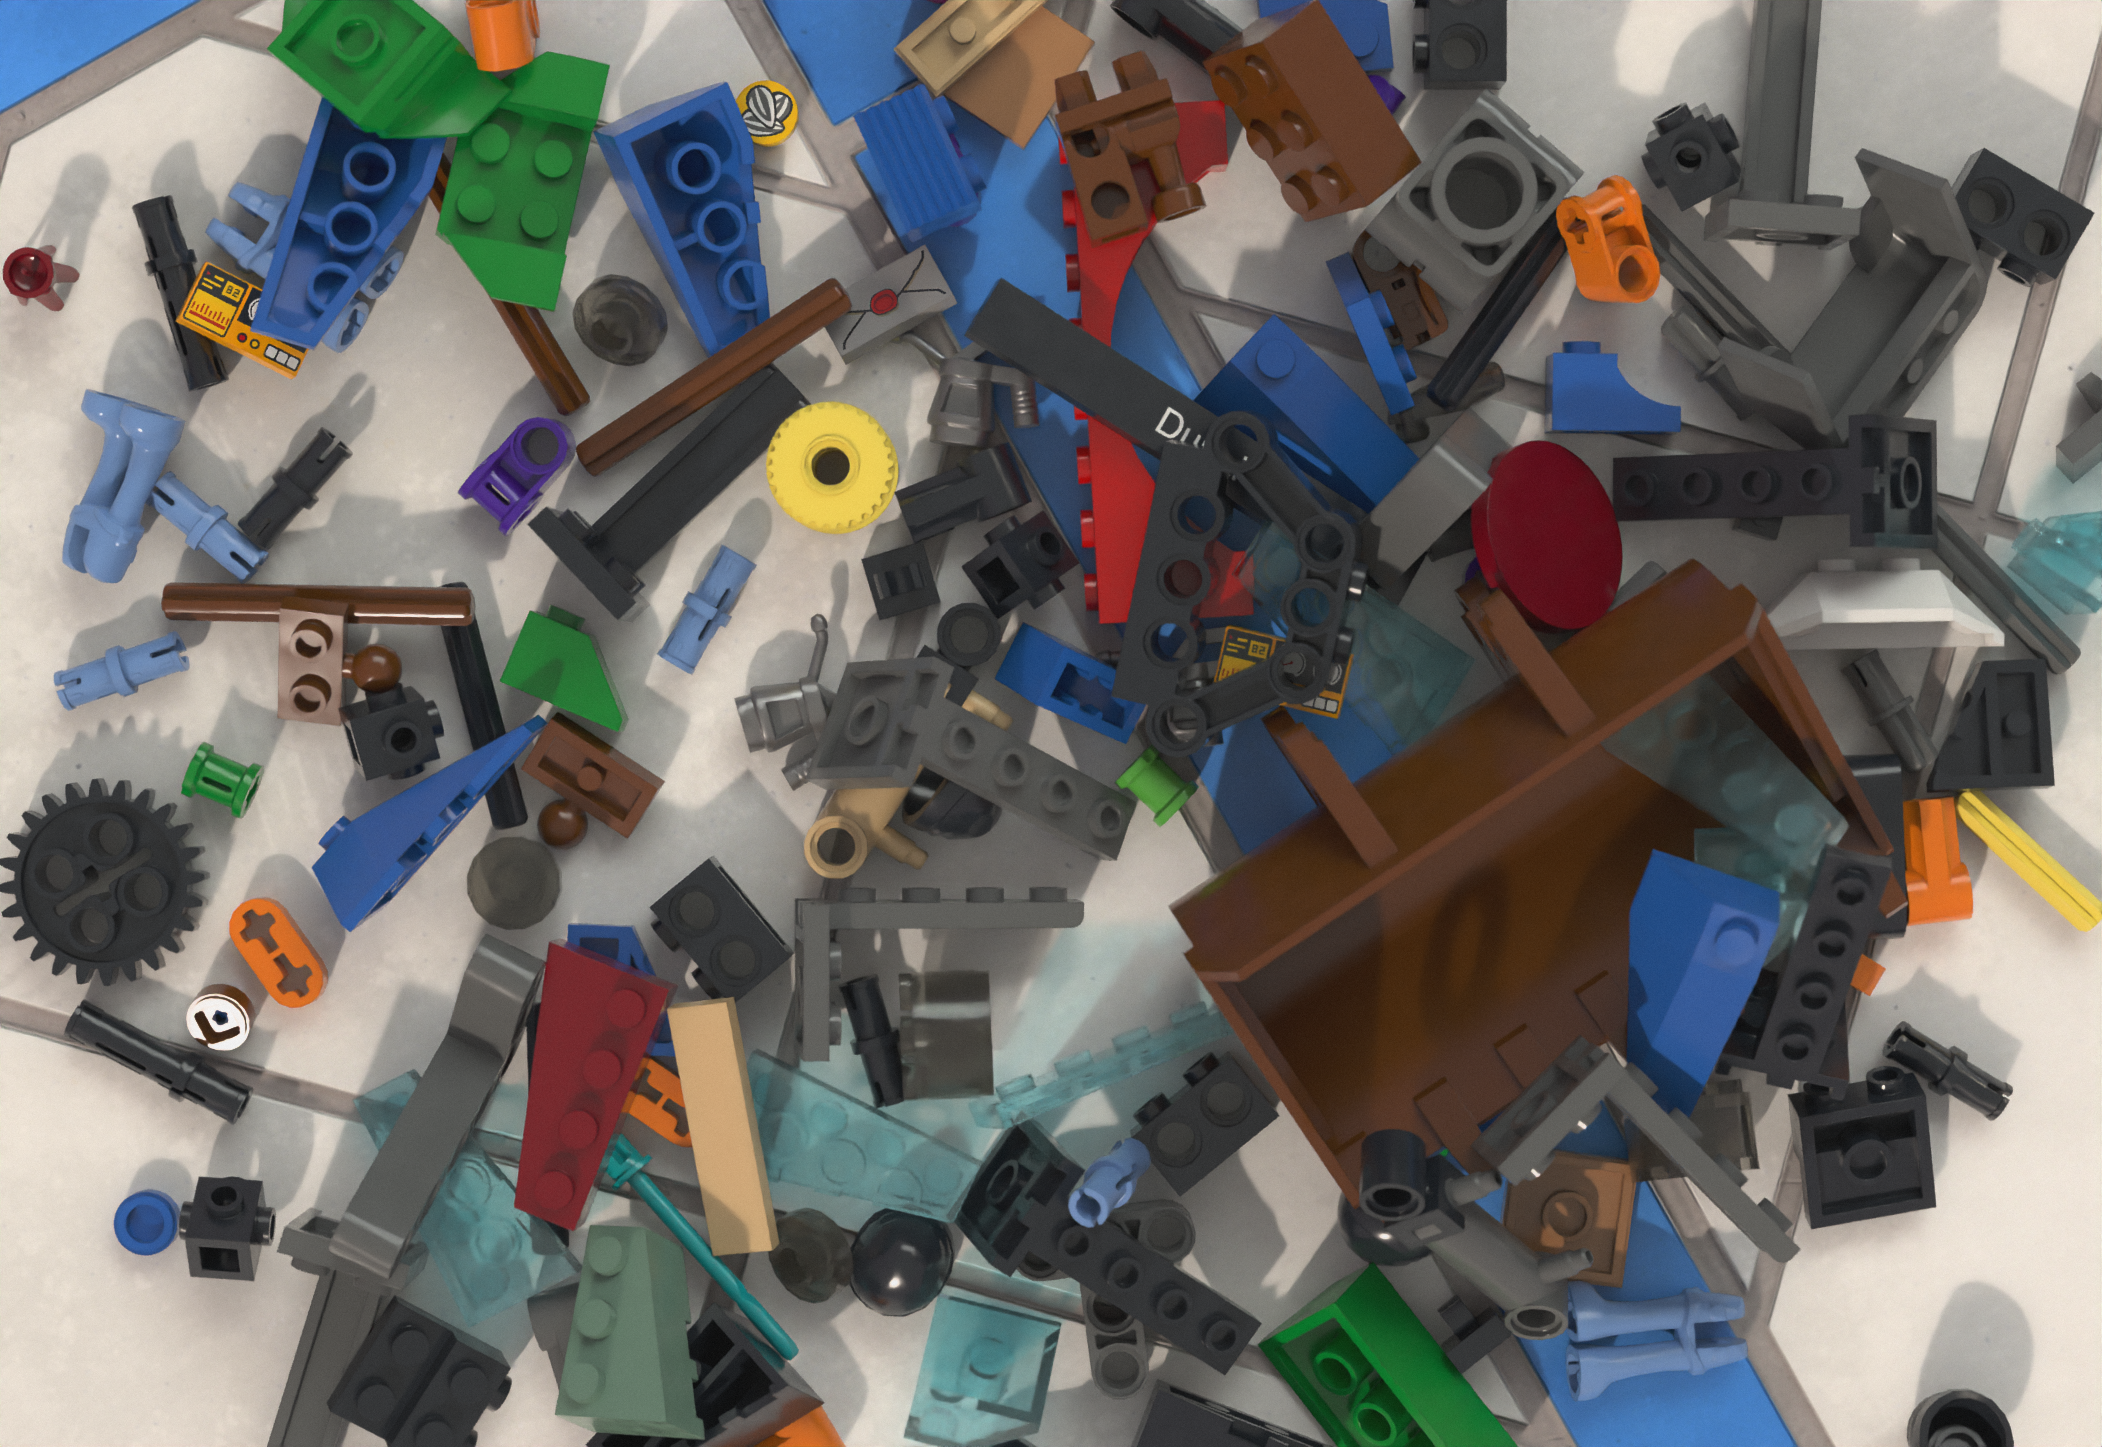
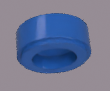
(147, 1222)

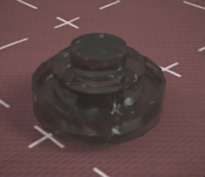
(620, 320)
(514, 882)
(811, 1256)

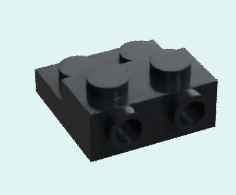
(1863, 1152)
(421, 1381)

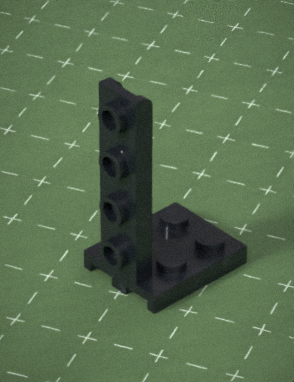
(1879, 481)
(670, 494)
(1799, 1014)
(1024, 1207)

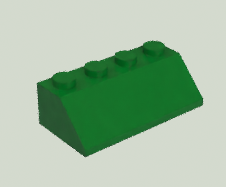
(1377, 1371)

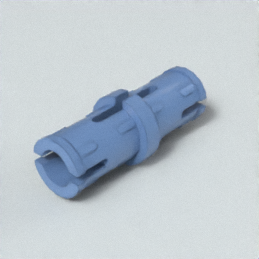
(206, 527)
(706, 609)
(121, 671)
(1109, 1182)

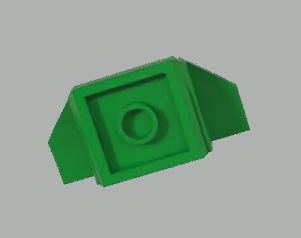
(387, 67)
(521, 178)

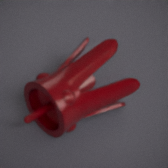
(33, 274)

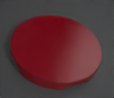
(1548, 537)

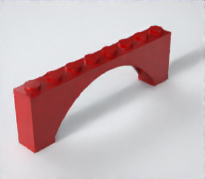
(1118, 479)

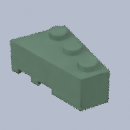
(629, 1340)

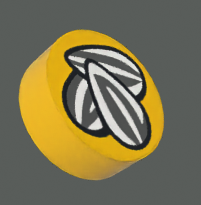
(768, 112)

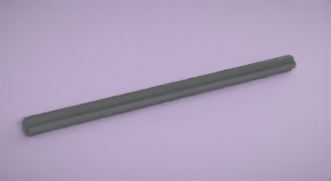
(1955, 546)

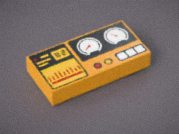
(224, 311)
(1246, 647)

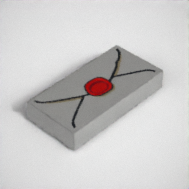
(890, 304)

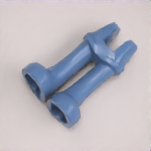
(257, 258)
(107, 524)
(1591, 1317)

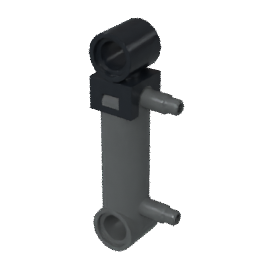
(1437, 1208)

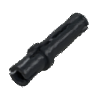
(174, 274)
(146, 1055)

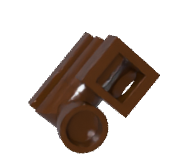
(1113, 134)

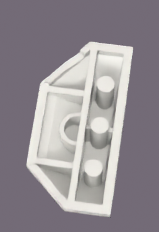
(1877, 609)

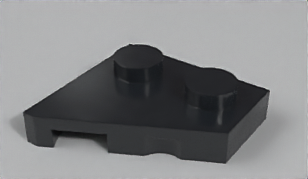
(1998, 732)

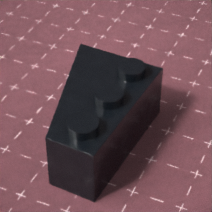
(741, 1387)
(1190, 1420)

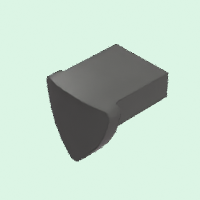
(2083, 447)

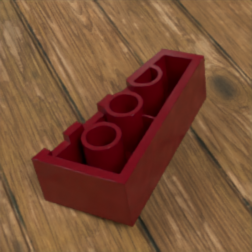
(586, 1069)

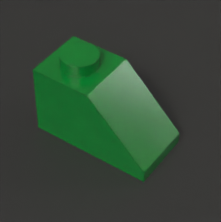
(564, 668)

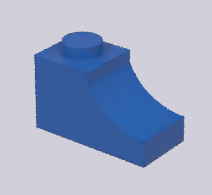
(1592, 397)
(1067, 683)

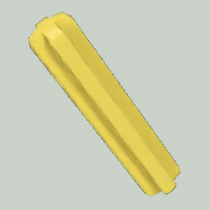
(2028, 859)

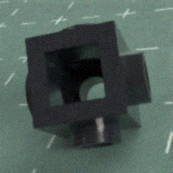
(1691, 176)
(1020, 564)
(392, 733)
(226, 1228)

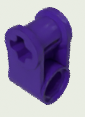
(517, 474)

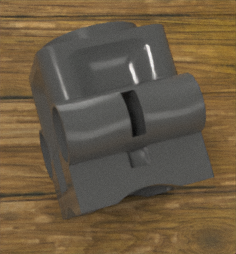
(1425, 231)

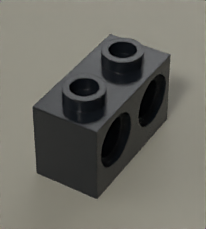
(1479, 23)
(2018, 201)
(733, 920)
(1214, 1134)

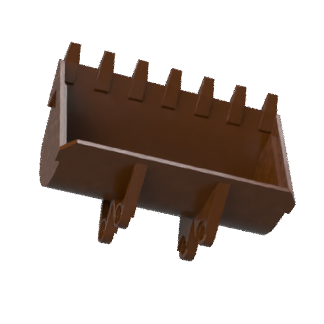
(1475, 892)

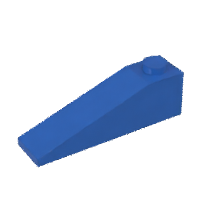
(693, 198)
(340, 222)
(1314, 413)
(385, 847)
(1691, 970)

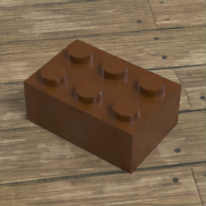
(1311, 112)

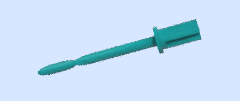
(627, 1166)

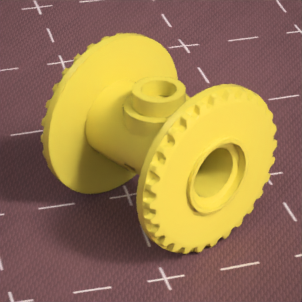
(802, 444)

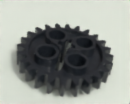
(133, 929)

